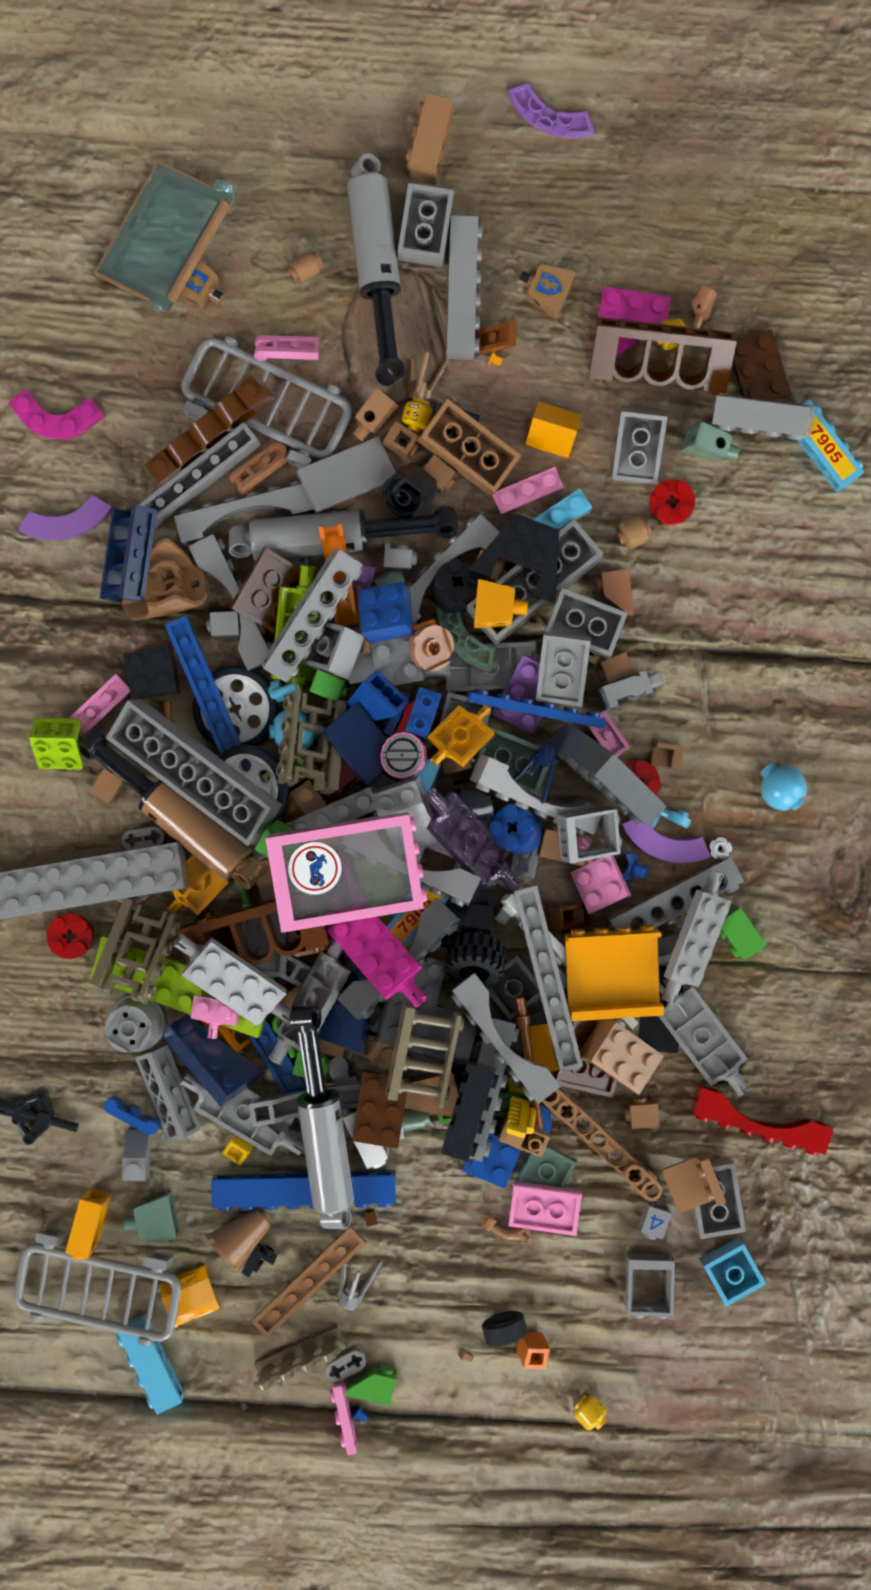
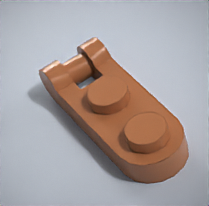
(259, 468)

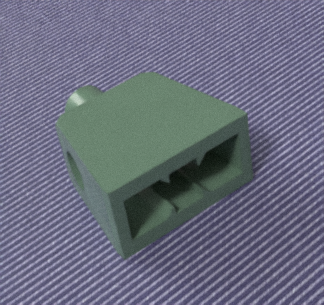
(709, 443)
(154, 1218)

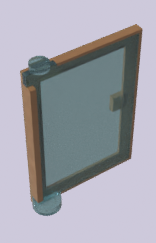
(165, 235)

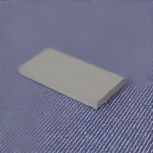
(346, 474)

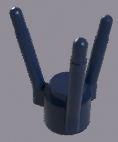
(544, 756)

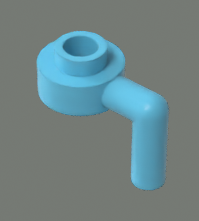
(279, 690)
(678, 817)

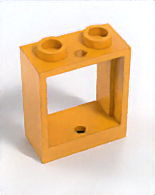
(88, 1224)

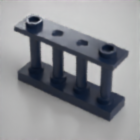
(128, 554)

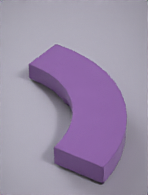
(547, 120)
(66, 526)
(666, 848)

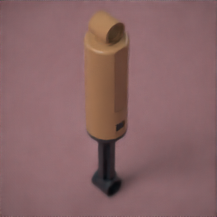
(178, 816)

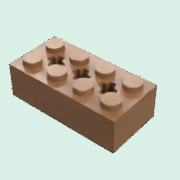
(483, 443)

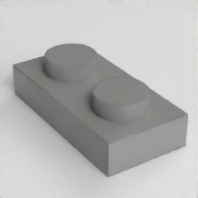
(526, 864)

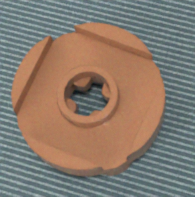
(420, 643)

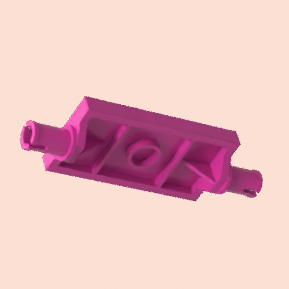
(379, 957)

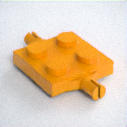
(461, 735)
(203, 887)

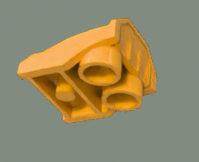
(196, 1295)

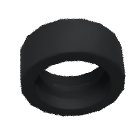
(504, 1328)

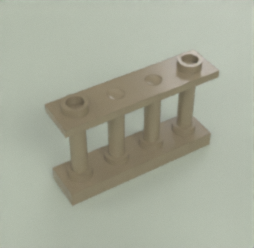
(406, 1040)

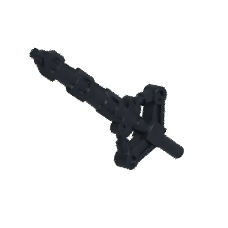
(22, 1112)

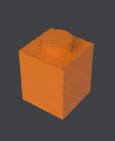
(533, 1351)

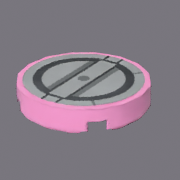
(403, 755)

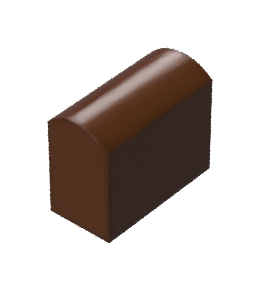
(370, 1217)

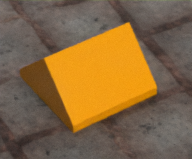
(553, 429)

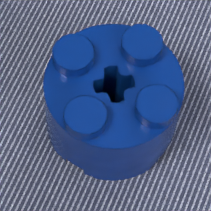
(504, 827)

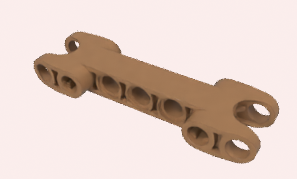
(638, 1178)

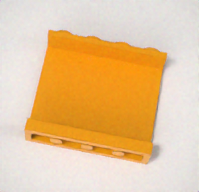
(613, 973)

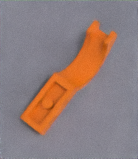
(346, 609)

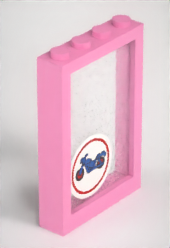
(345, 871)

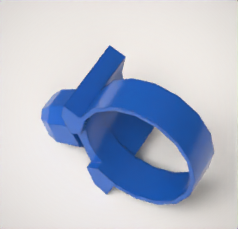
(634, 868)

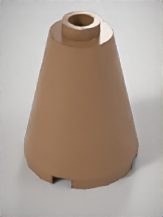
(240, 1237)

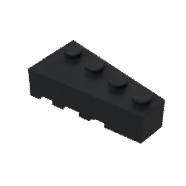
(468, 1111)

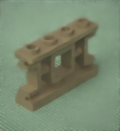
(291, 744)
(118, 947)

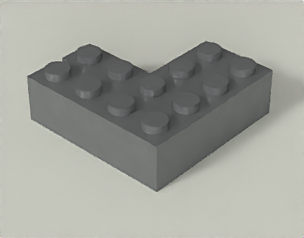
(607, 772)
(429, 982)

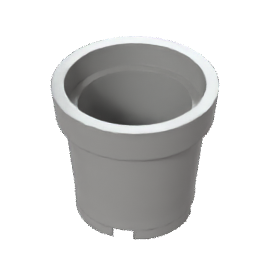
(123, 1029)

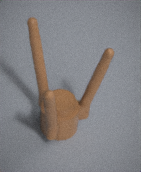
(419, 388)

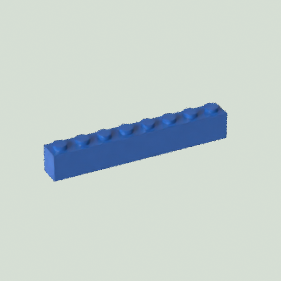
(294, 1190)

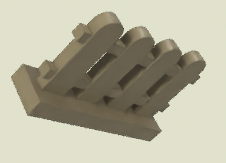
(299, 1357)

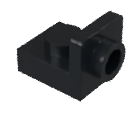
(254, 1261)

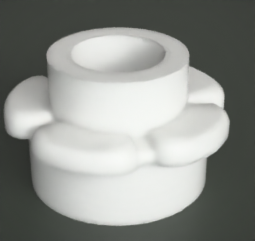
(715, 844)

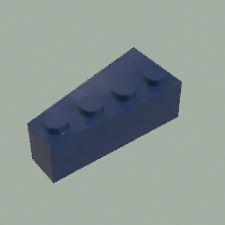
(341, 1026)
(211, 1061)

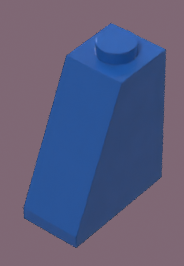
(378, 698)

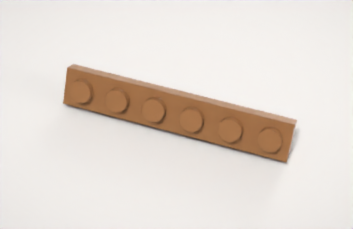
(308, 1281)

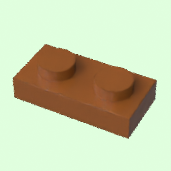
(496, 337)

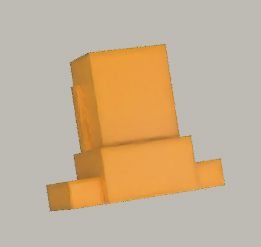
(495, 359)

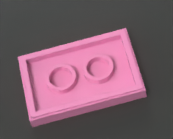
(545, 1208)

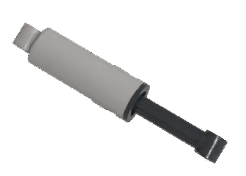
(376, 257)
(301, 537)
(322, 1128)

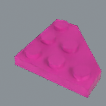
(632, 306)

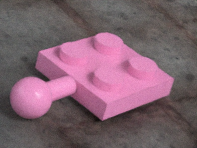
(599, 881)

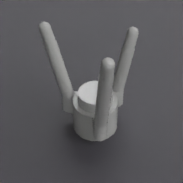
(350, 1296)

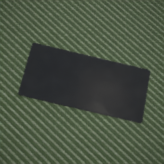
(653, 1030)

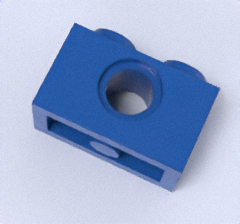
(423, 713)

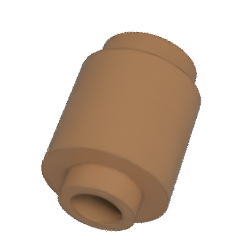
(305, 267)

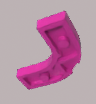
(55, 426)

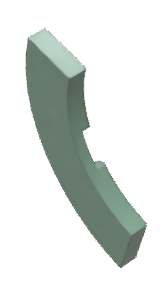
(465, 644)

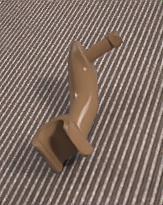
(516, 1234)

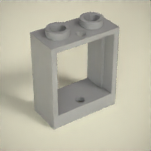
(568, 839)
(650, 1262)

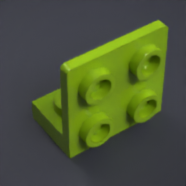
(56, 743)

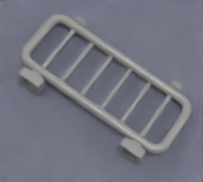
(304, 451)
(157, 1261)

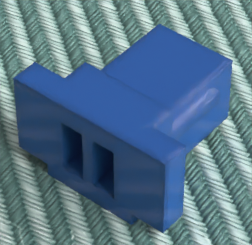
(359, 1414)

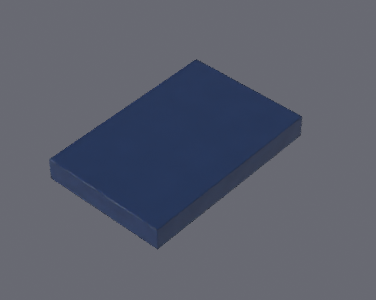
(357, 742)

